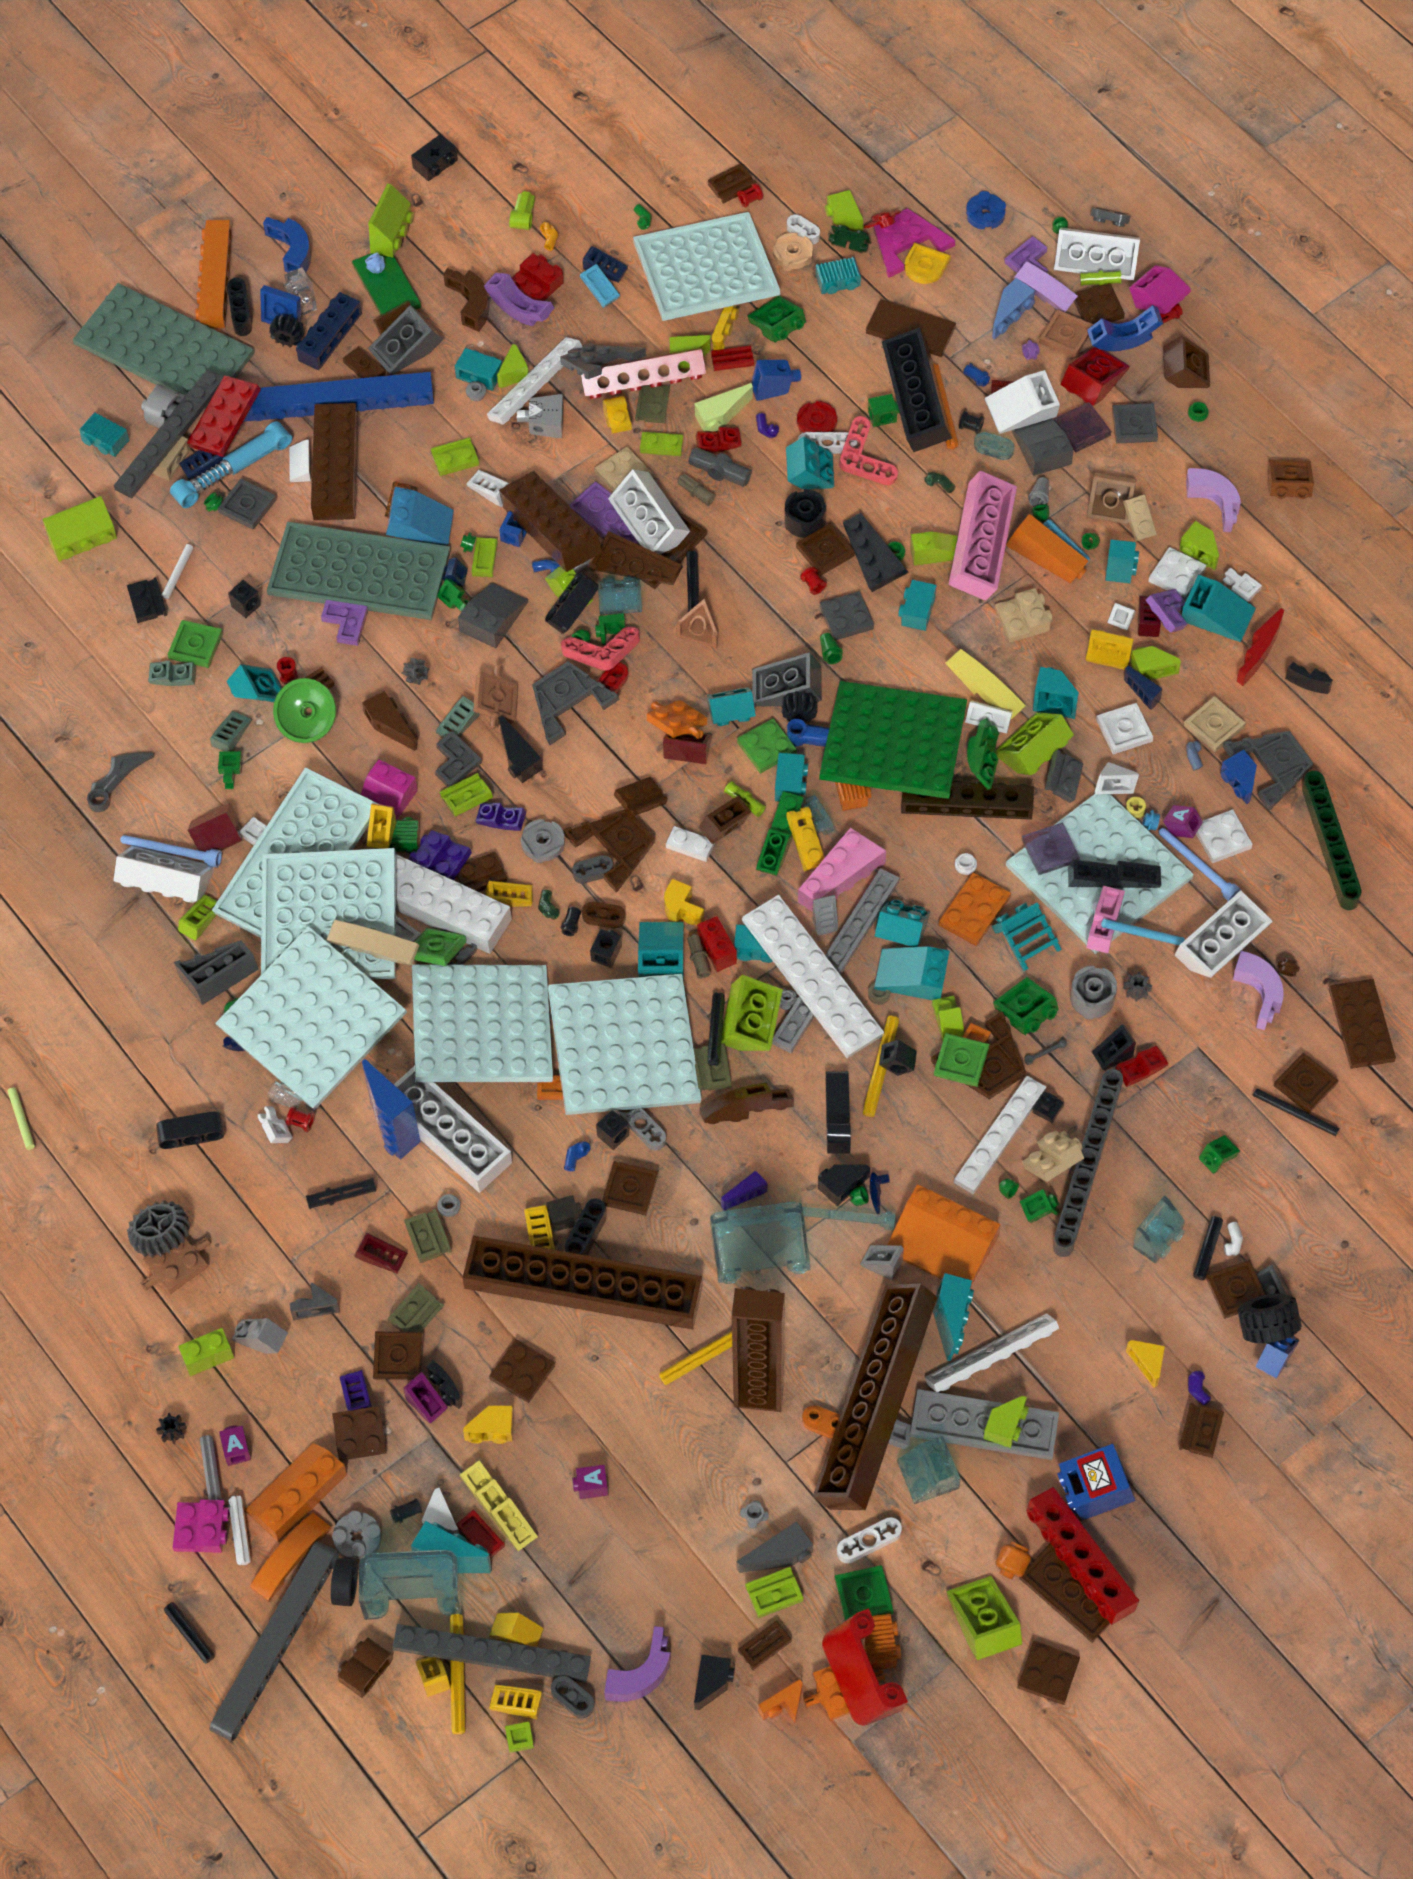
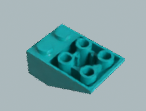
(1217, 609)
(661, 949)
(952, 1312)
(469, 1557)

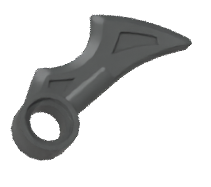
(120, 767)

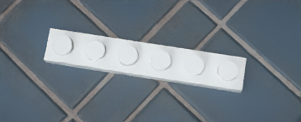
(532, 382)
(999, 1135)
(992, 1352)

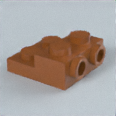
(1290, 478)

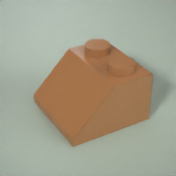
(1108, 497)

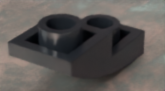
(1314, 681)
(448, 1390)

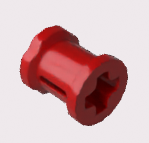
(750, 195)
(813, 580)
(287, 670)
(300, 1119)

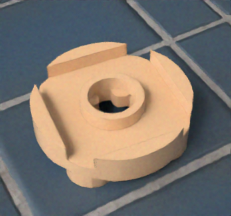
(796, 260)

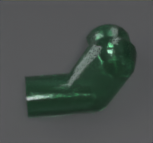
(941, 479)
(546, 907)

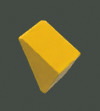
(381, 826)
(1147, 1358)
(516, 1629)
(433, 1675)

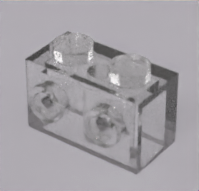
(300, 285)

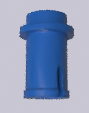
(980, 377)

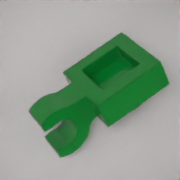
(452, 595)
(229, 764)

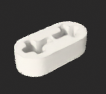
(804, 228)

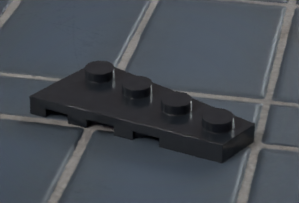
(874, 556)

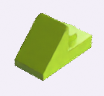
(948, 1016)

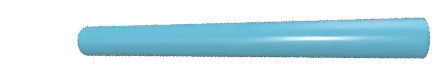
(1143, 932)

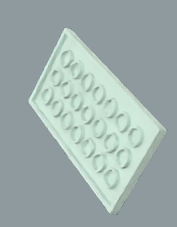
(312, 818)

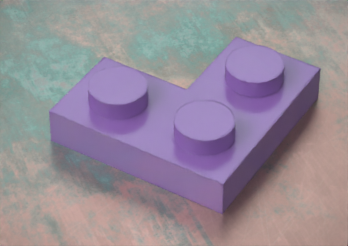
(1028, 251)
(1166, 607)
(349, 617)

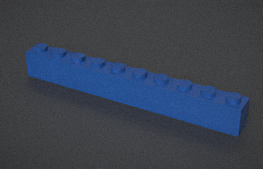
(367, 393)

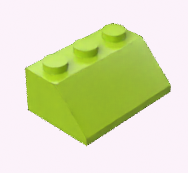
(389, 222)
(79, 528)
(1034, 743)
(751, 1015)

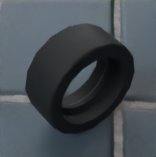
(344, 1582)

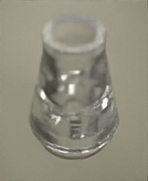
(283, 1095)

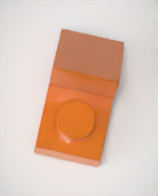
(787, 1698)

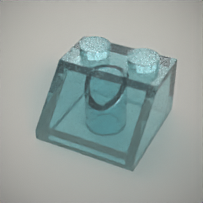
(1159, 1231)

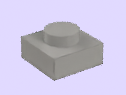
(900, 1435)

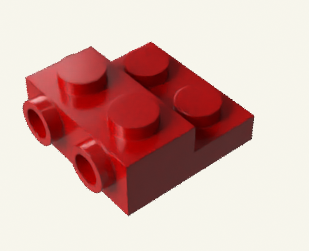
(538, 278)

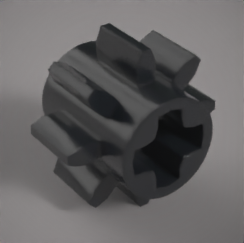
(171, 1434)

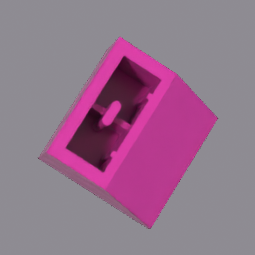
(1159, 288)

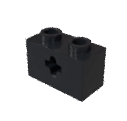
(434, 157)

